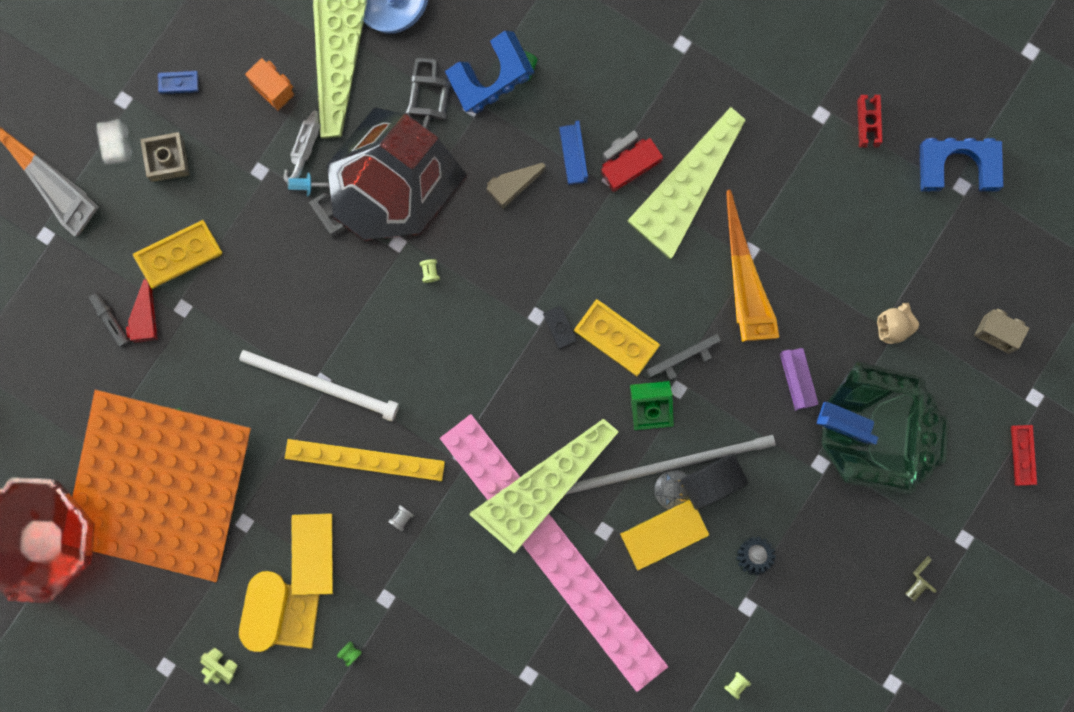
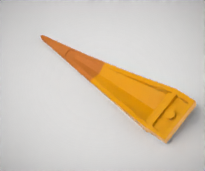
(752, 305)

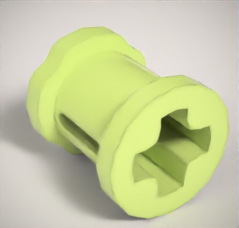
(429, 271)
(737, 685)

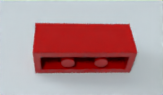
(631, 164)

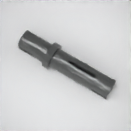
(104, 312)

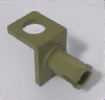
(921, 584)

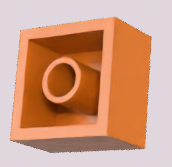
(270, 84)

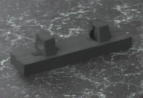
(700, 348)

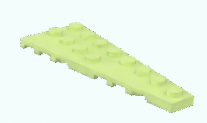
(337, 43)
(675, 202)
(528, 500)

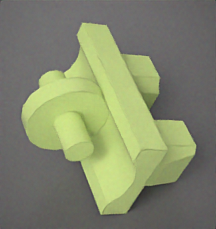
(224, 672)

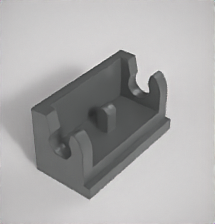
(323, 208)

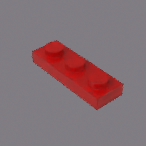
(1023, 455)

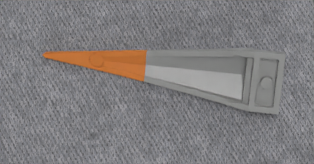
(64, 198)

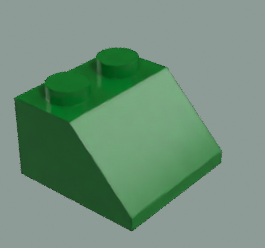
(652, 405)

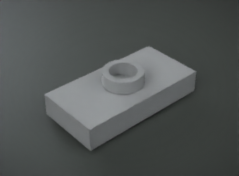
(620, 145)

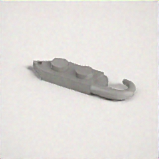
(304, 144)

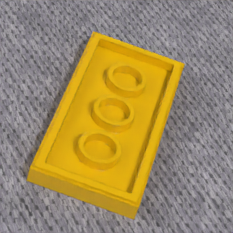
(177, 254)
(616, 337)
(664, 534)
(312, 554)

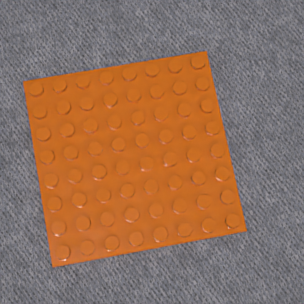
(159, 483)

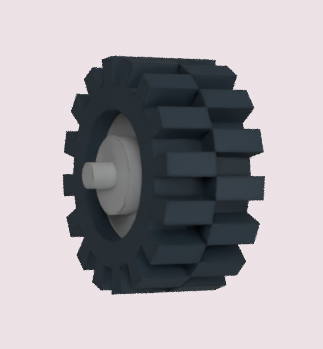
(756, 556)

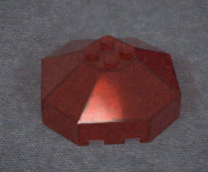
(42, 539)

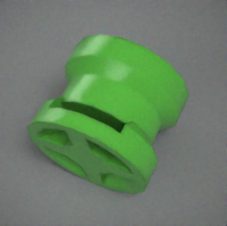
(349, 654)

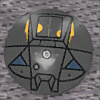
(670, 490)

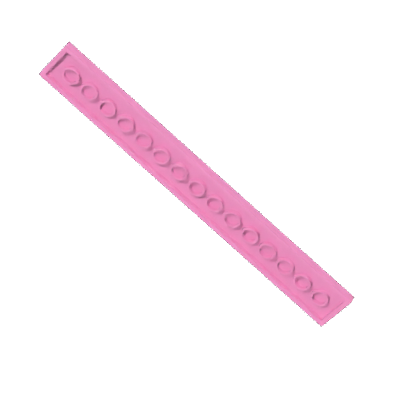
(560, 561)

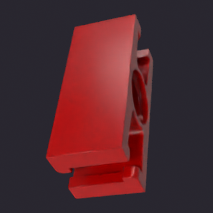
(875, 114)

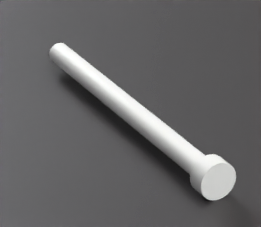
(388, 409)

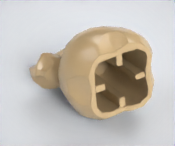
(897, 324)

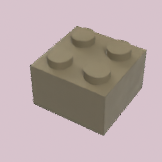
(164, 157)
(1002, 331)

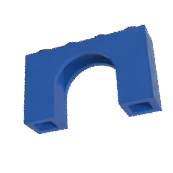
(514, 70)
(985, 153)

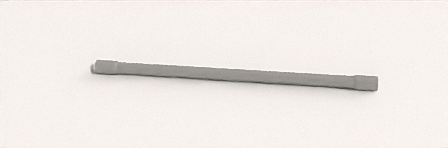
(757, 444)

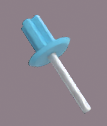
(304, 184)

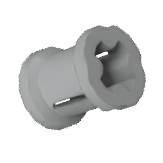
(401, 518)

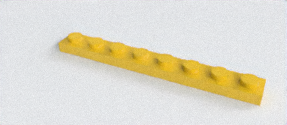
(364, 460)

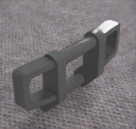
(416, 81)

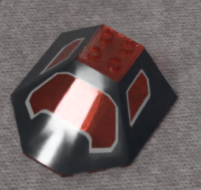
(391, 177)

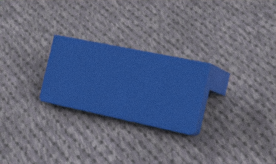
(573, 154)
(847, 423)

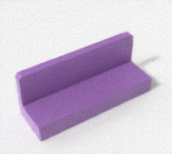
(799, 378)

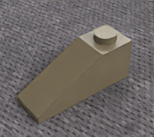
(511, 184)

